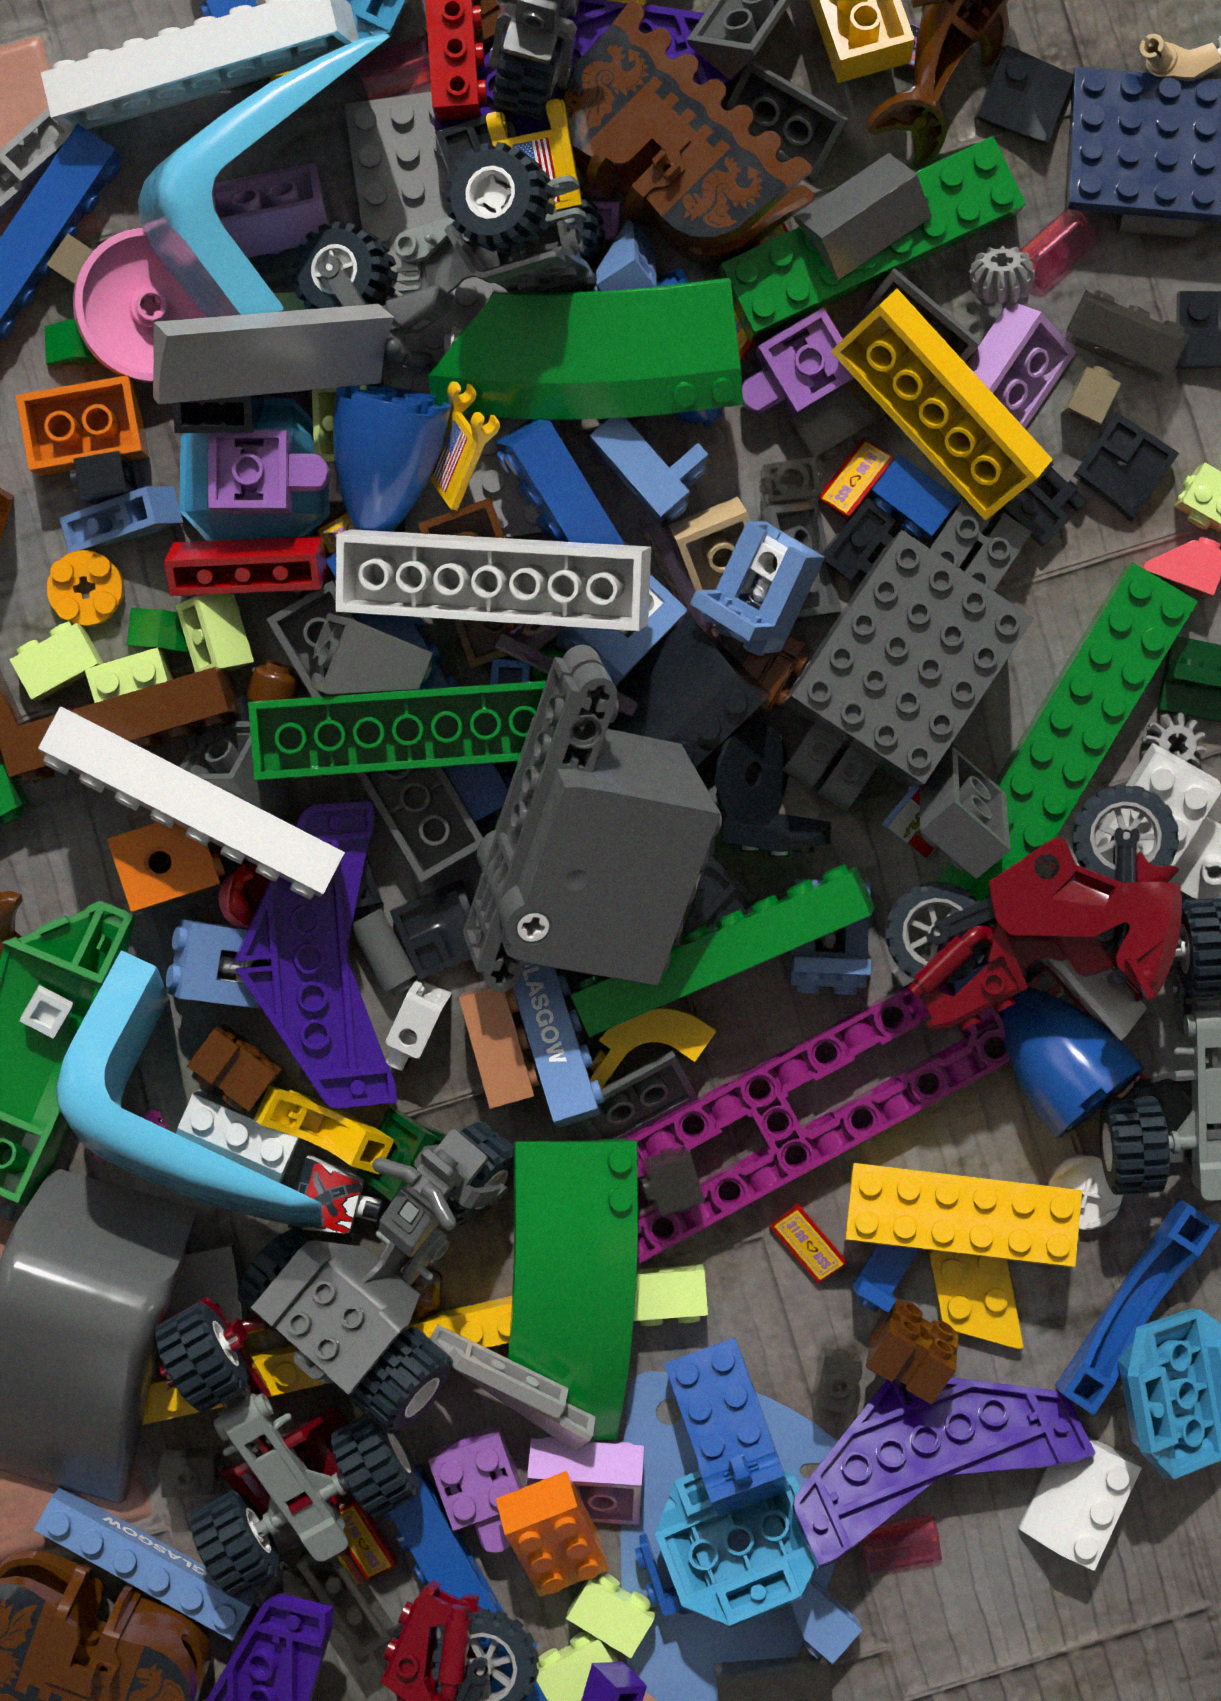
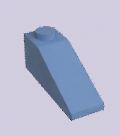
(628, 262)
(122, 518)
(825, 1623)

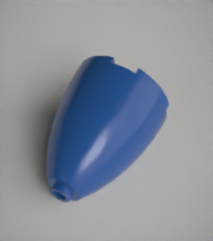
(385, 451)
(1064, 1059)

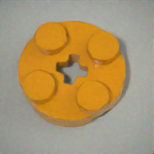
(71, 605)

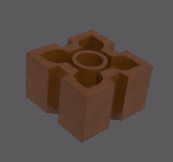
(234, 1067)
(913, 1350)

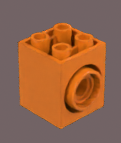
(190, 873)

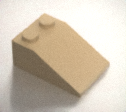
(708, 541)

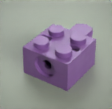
(797, 371)
(260, 476)
(472, 1478)

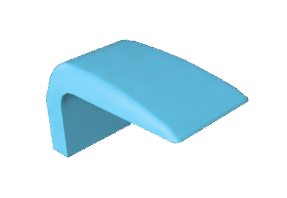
(178, 198)
(91, 1103)

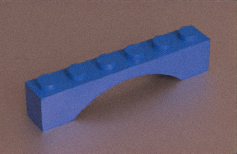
(1162, 1262)

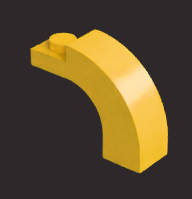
(661, 1025)
(324, 1126)

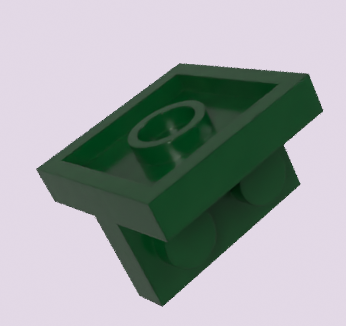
(1192, 680)
(408, 1142)

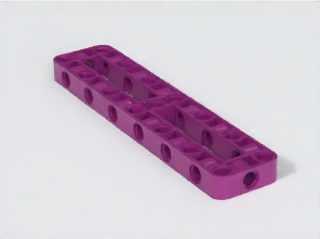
(823, 1136)

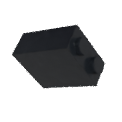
(218, 415)

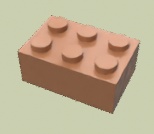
(499, 1045)

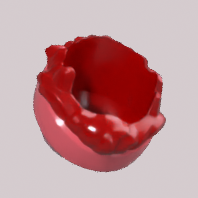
(242, 894)

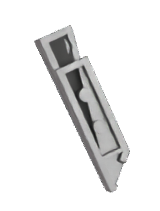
(519, 1388)

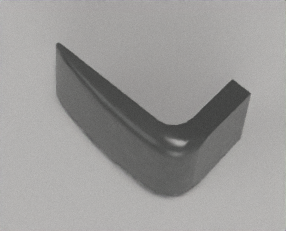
(78, 1328)

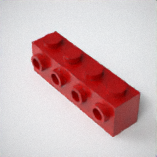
(455, 59)
(246, 566)

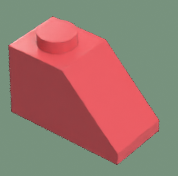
(1190, 567)

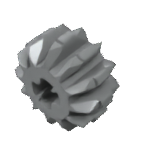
(1002, 275)
(1176, 729)

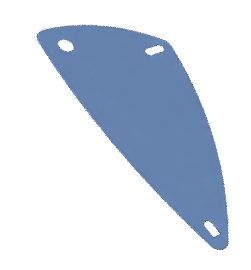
(681, 1649)

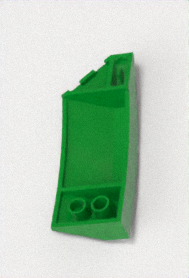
(598, 353)
(72, 961)
(576, 1269)

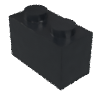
(103, 476)

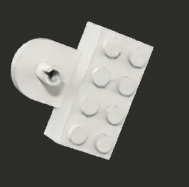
(1190, 797)

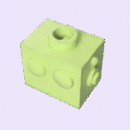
(1202, 497)

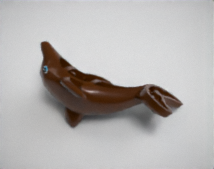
(943, 38)

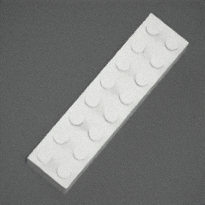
(195, 60)
(493, 579)
(190, 802)

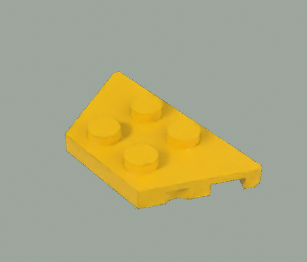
(976, 1297)

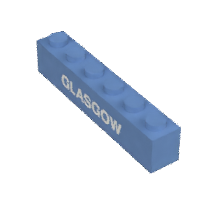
(555, 1045)
(142, 1561)

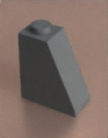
(366, 659)
(230, 767)

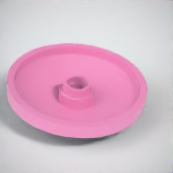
(121, 297)

